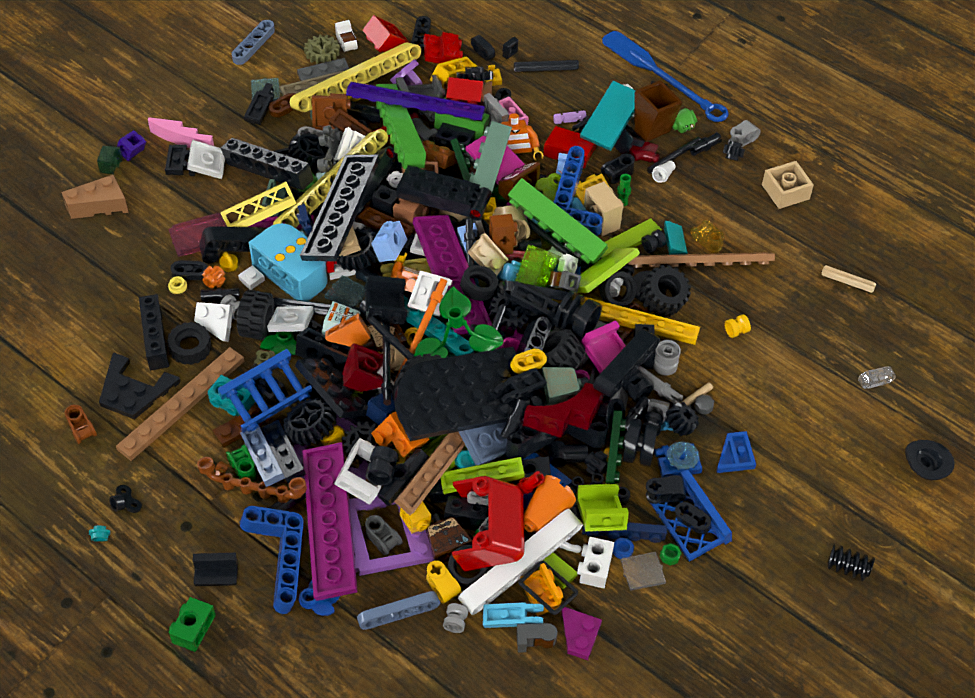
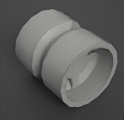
(666, 357)

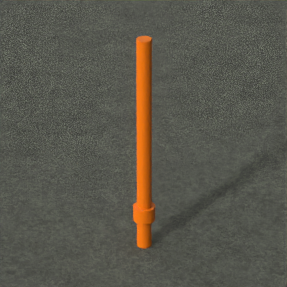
(435, 298)

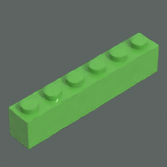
(557, 221)

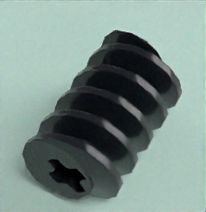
(850, 562)

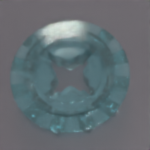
(677, 449)

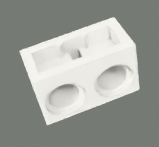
(596, 562)

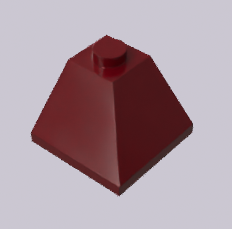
(363, 369)

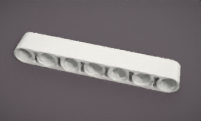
(536, 549)

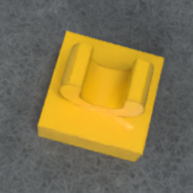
(497, 80)

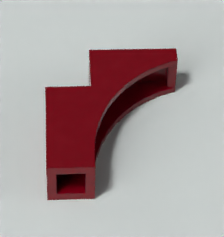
(576, 412)

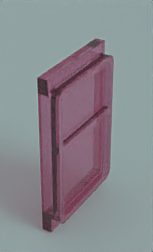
(187, 235)

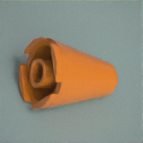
(547, 503)

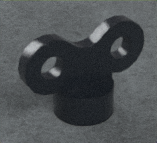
(124, 500)

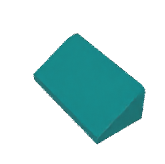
(674, 238)

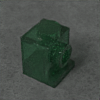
(109, 159)

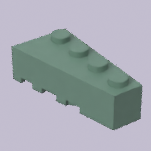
(491, 155)

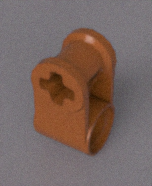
(80, 426)

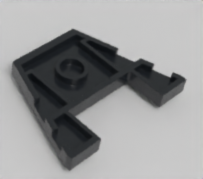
(129, 395)

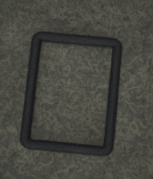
(554, 612)

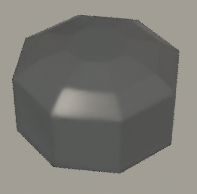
(704, 404)

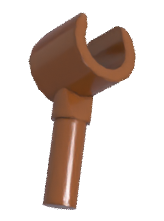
(221, 468)

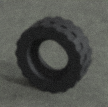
(184, 331)

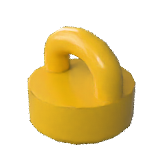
(228, 262)

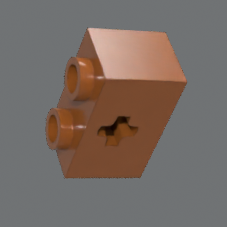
(502, 232)

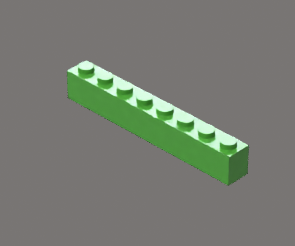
(402, 132)

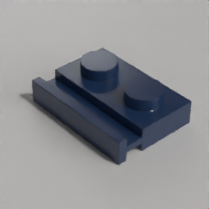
(305, 219)

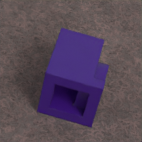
(131, 145)

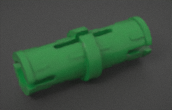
(625, 180)

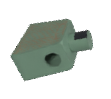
(561, 384)

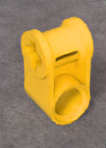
(444, 583)

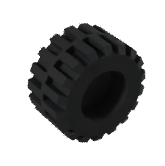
(674, 282)
(255, 314)
(563, 350)

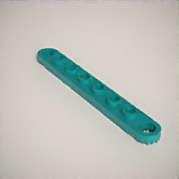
(437, 329)

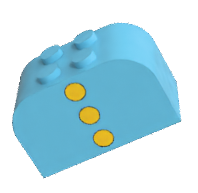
(278, 258)

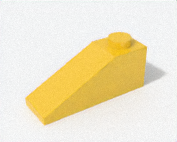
(450, 68)

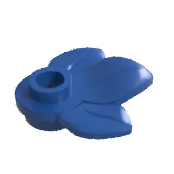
(320, 607)

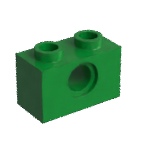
(191, 636)

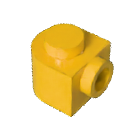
(335, 436)

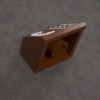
(529, 172)

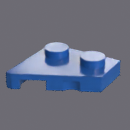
(736, 453)

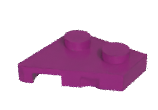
(580, 632)

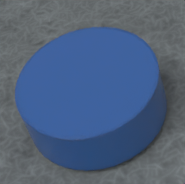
(623, 548)

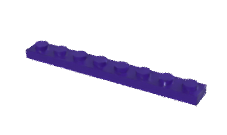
(413, 100)

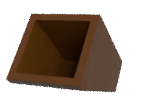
(655, 110)

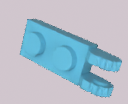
(510, 614)

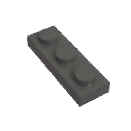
(322, 69)

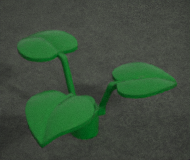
(454, 308)

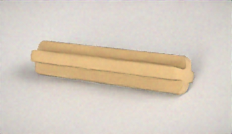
(848, 278)

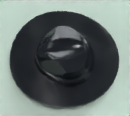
(929, 459)

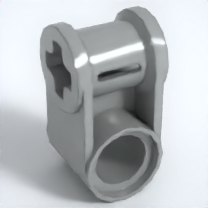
(744, 133)

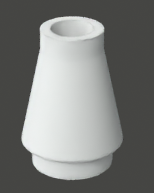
(663, 171)

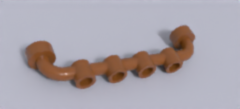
(296, 485)

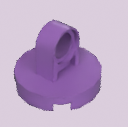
(408, 74)

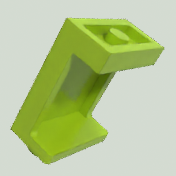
(601, 508)

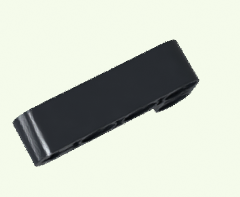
(231, 239)

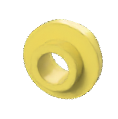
(177, 285)

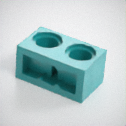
(226, 404)

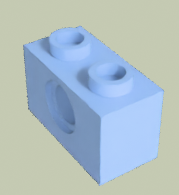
(389, 241)

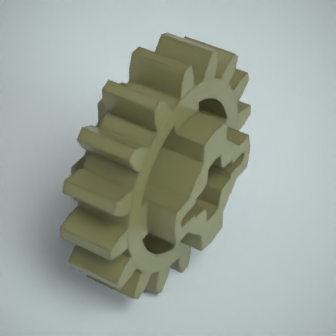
(322, 49)

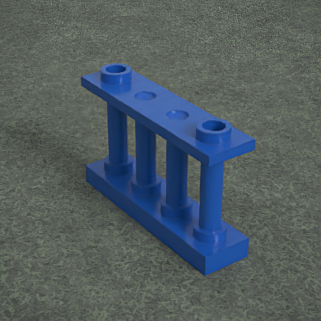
(248, 380)

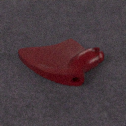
(645, 153)

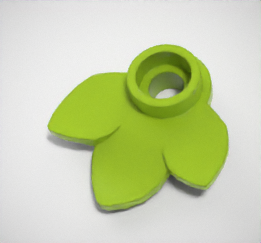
(548, 186)

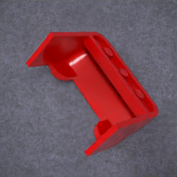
(505, 533)

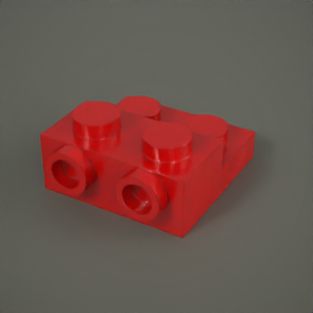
(442, 48)

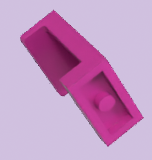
(603, 345)

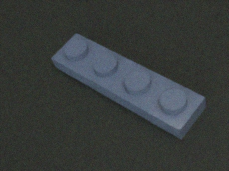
(262, 457)

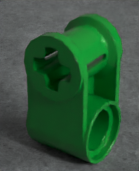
(242, 463)

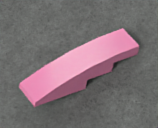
(176, 133)

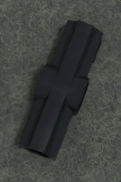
(402, 476)

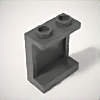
(434, 89)

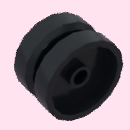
(639, 442)

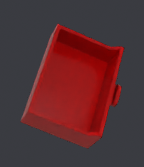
(562, 140)

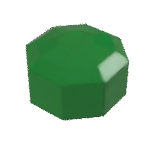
(670, 554)

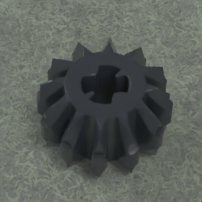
(682, 419)

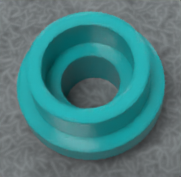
(99, 533)

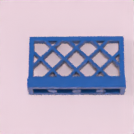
(701, 501)

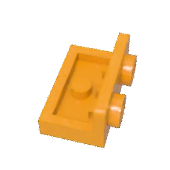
(543, 585)

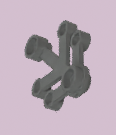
(335, 136)

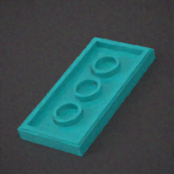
(610, 116)

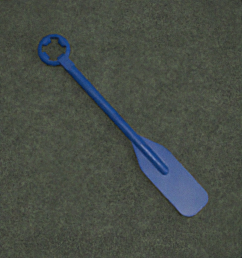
(641, 58)

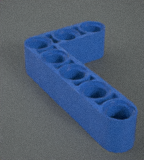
(567, 194)
(286, 552)

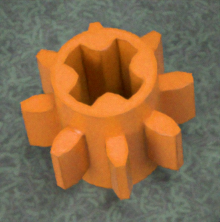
(213, 276)

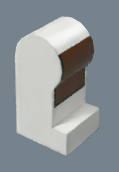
(345, 36)

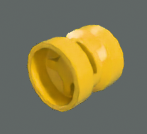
(739, 325)

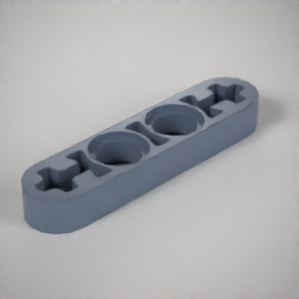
(241, 54)
(398, 610)

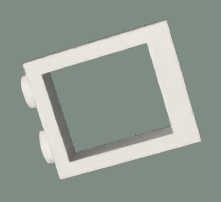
(353, 483)

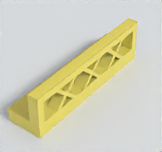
(263, 213)

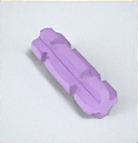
(569, 117)

